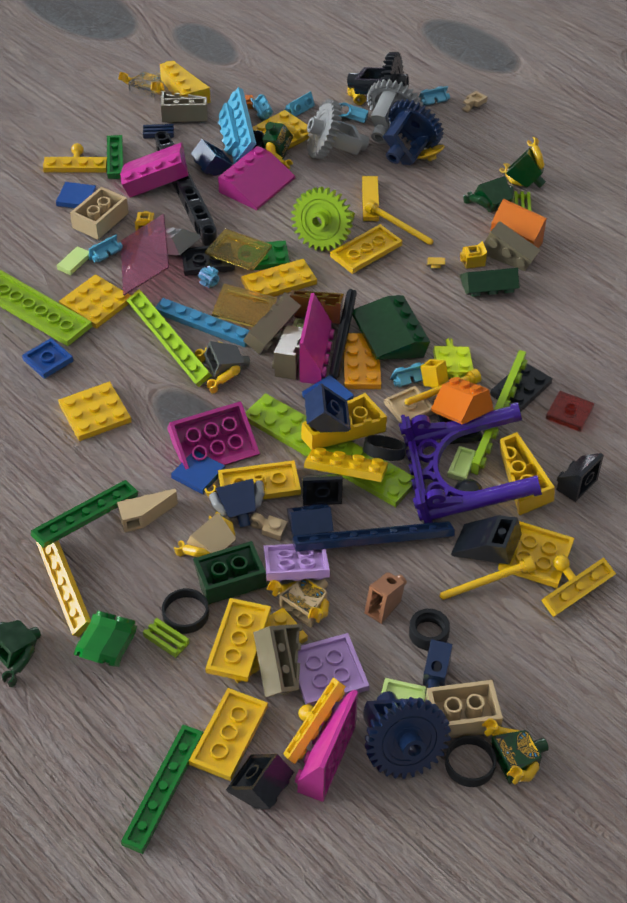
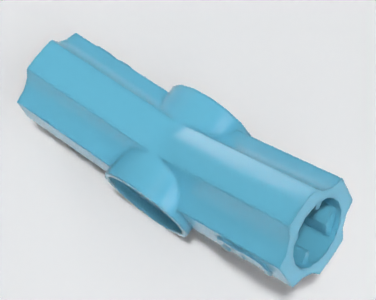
(355, 113)

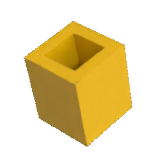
(434, 373)

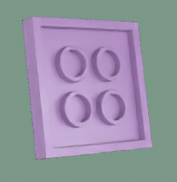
(286, 564)
(329, 659)

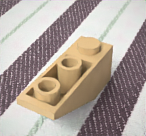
(143, 510)

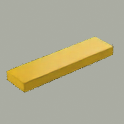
(369, 192)

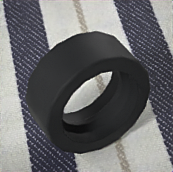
(428, 615)

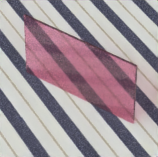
(144, 254)

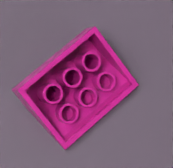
(154, 170)
(255, 178)
(315, 342)
(217, 433)
(328, 749)

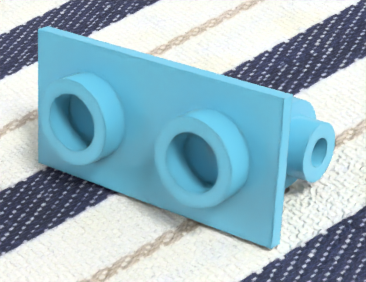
(428, 96)
(301, 104)
(262, 106)
(99, 251)
(402, 375)

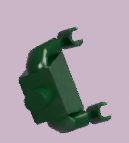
(491, 194)
(16, 647)

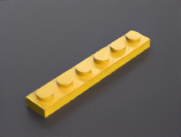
(65, 588)

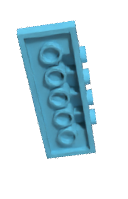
(236, 126)

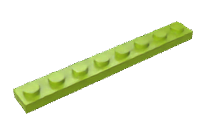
(169, 338)
(509, 390)

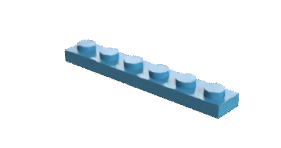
(202, 322)

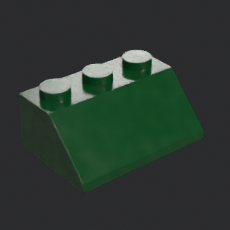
(490, 281)
(230, 572)

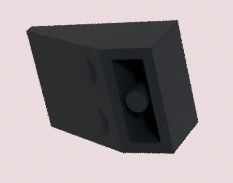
(489, 539)

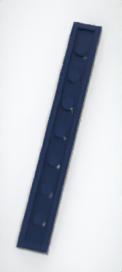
(373, 536)

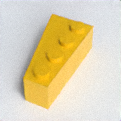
(181, 81)
(364, 419)
(521, 464)

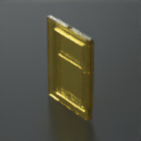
(238, 249)
(242, 305)

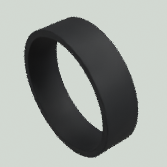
(395, 453)
(183, 593)
(472, 740)

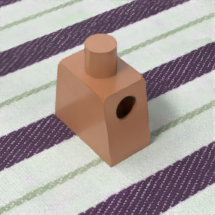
(384, 596)

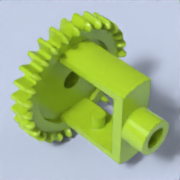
(330, 210)

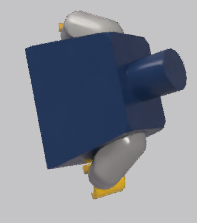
(238, 499)

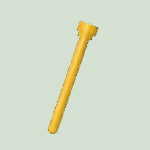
(372, 208)
(473, 376)
(525, 565)

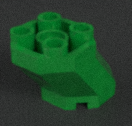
(106, 638)

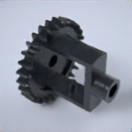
(369, 75)

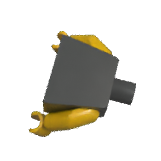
(224, 362)

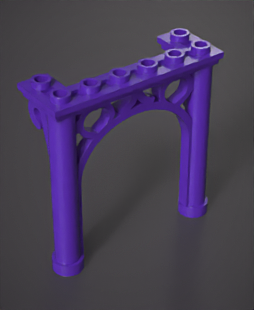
(432, 501)

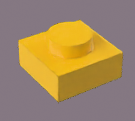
(435, 262)

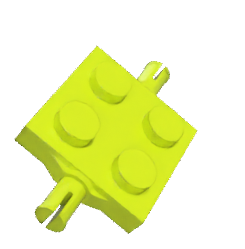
(457, 358)

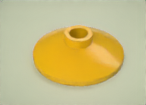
(431, 153)

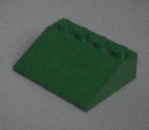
(391, 329)

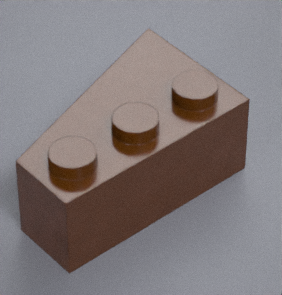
(330, 302)

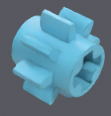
(208, 276)

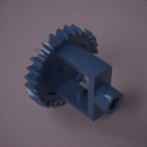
(416, 125)
(404, 734)

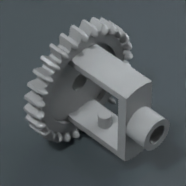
(381, 99)
(329, 132)

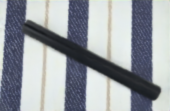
(343, 333)

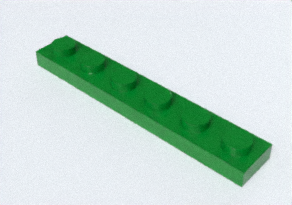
(83, 514)
(161, 790)

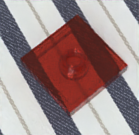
(570, 411)

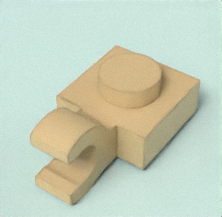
(474, 99)
(271, 527)

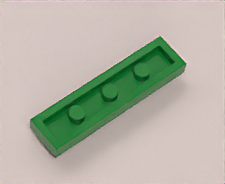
(114, 156)

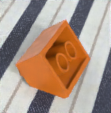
(522, 221)
(462, 401)

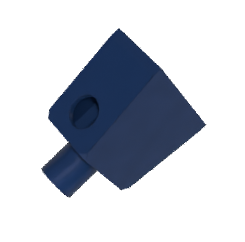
(437, 664)

